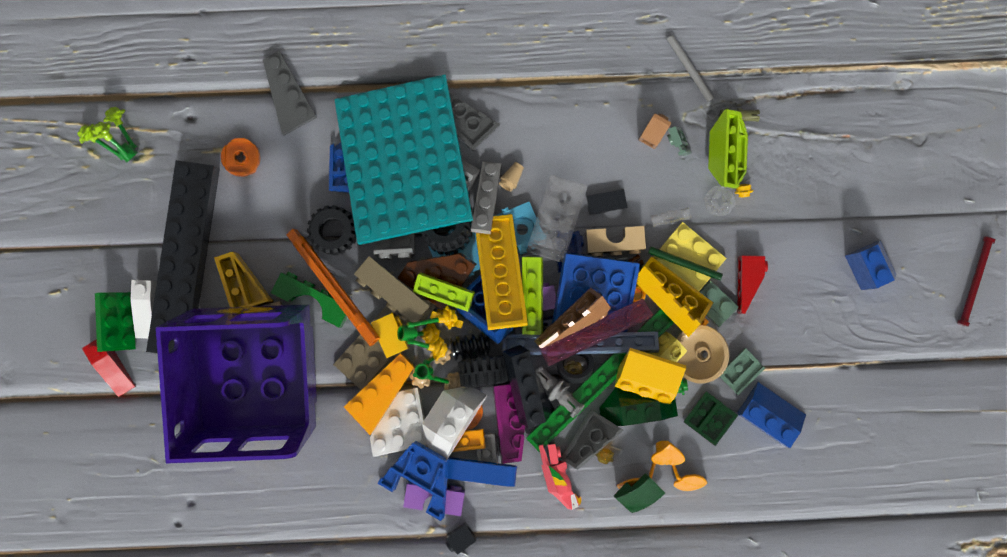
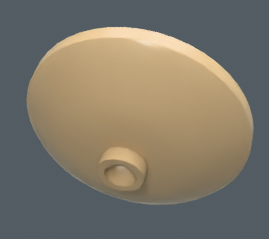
(697, 366)

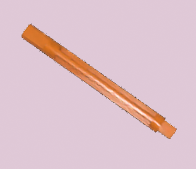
(333, 287)

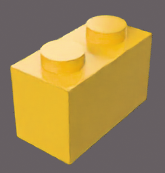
(387, 330)

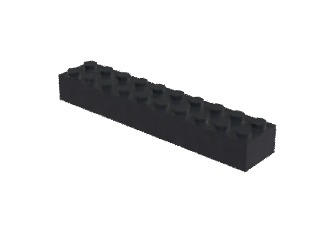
(184, 244)

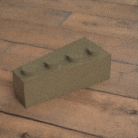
(392, 290)

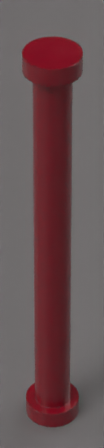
(988, 241)

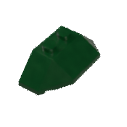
(630, 408)

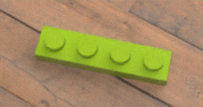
(533, 294)

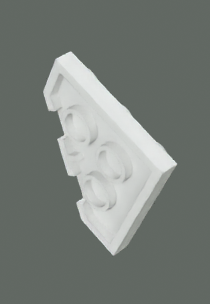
(400, 424)

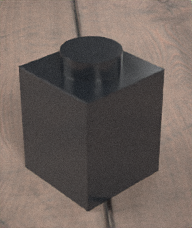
(460, 538)

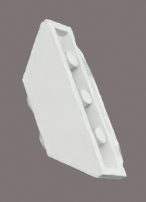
(451, 418)

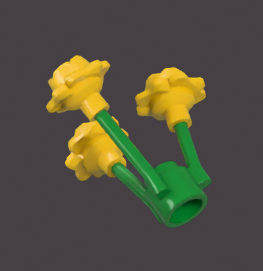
(430, 333)

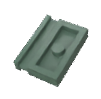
(678, 139)
(722, 305)
(741, 371)

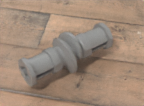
(558, 392)

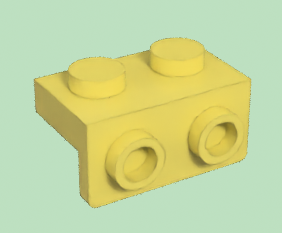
(670, 348)

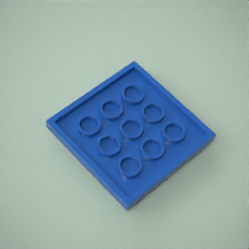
(608, 277)

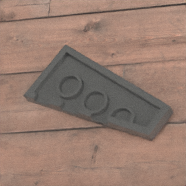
(287, 95)
(471, 124)

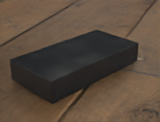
(606, 202)

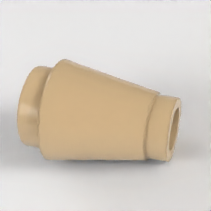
(511, 177)

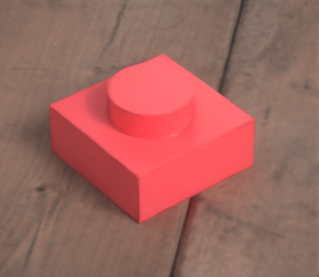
(554, 453)

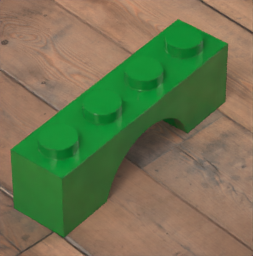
(289, 288)

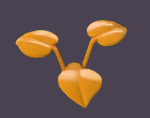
(669, 454)

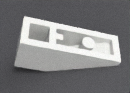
(142, 305)

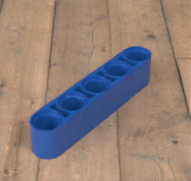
(482, 472)

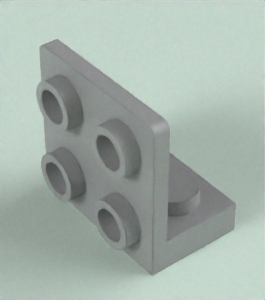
(398, 246)

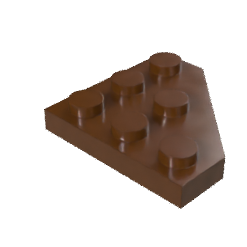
(448, 268)

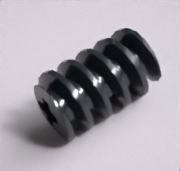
(470, 346)

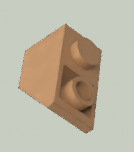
(655, 130)

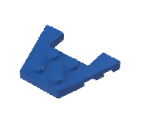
(425, 470)

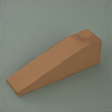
(582, 313)

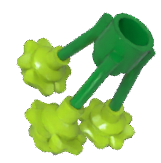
(101, 130)

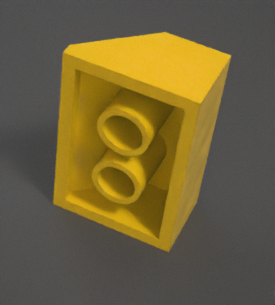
(650, 376)

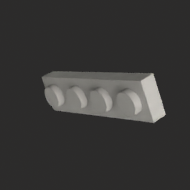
(486, 197)

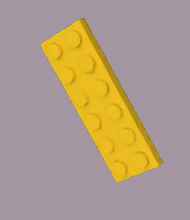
(501, 275)

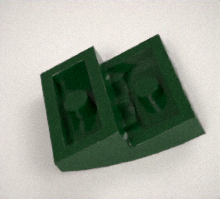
(710, 418)
(640, 495)

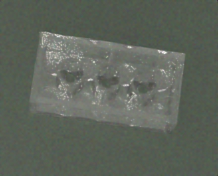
(551, 207)

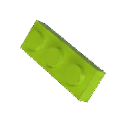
(443, 291)

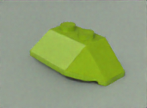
(728, 149)

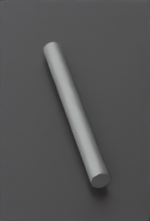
(690, 68)

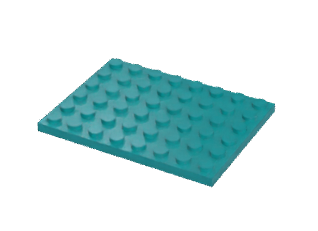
(403, 160)

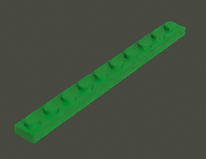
(593, 387)

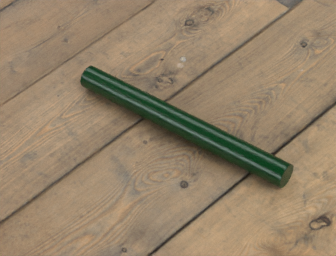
(685, 263)

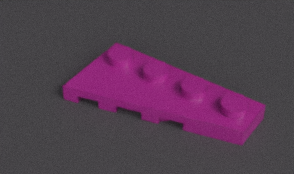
(509, 428)

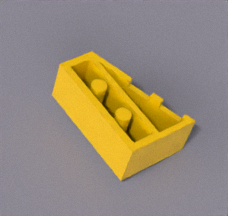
(239, 282)

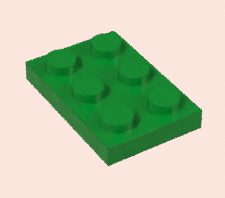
(114, 321)

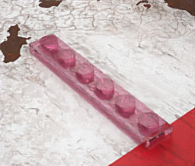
(596, 332)

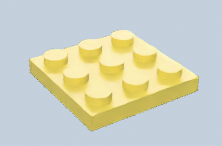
(692, 247)

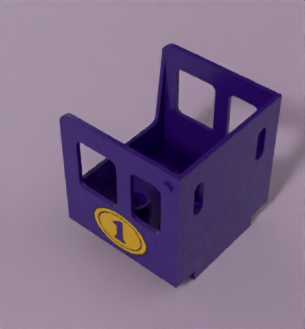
(237, 381)

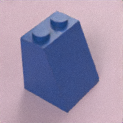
(871, 266)

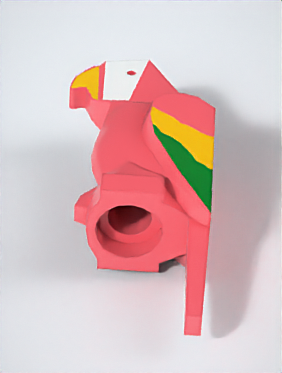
(558, 481)

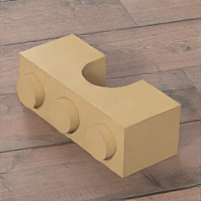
(632, 241)

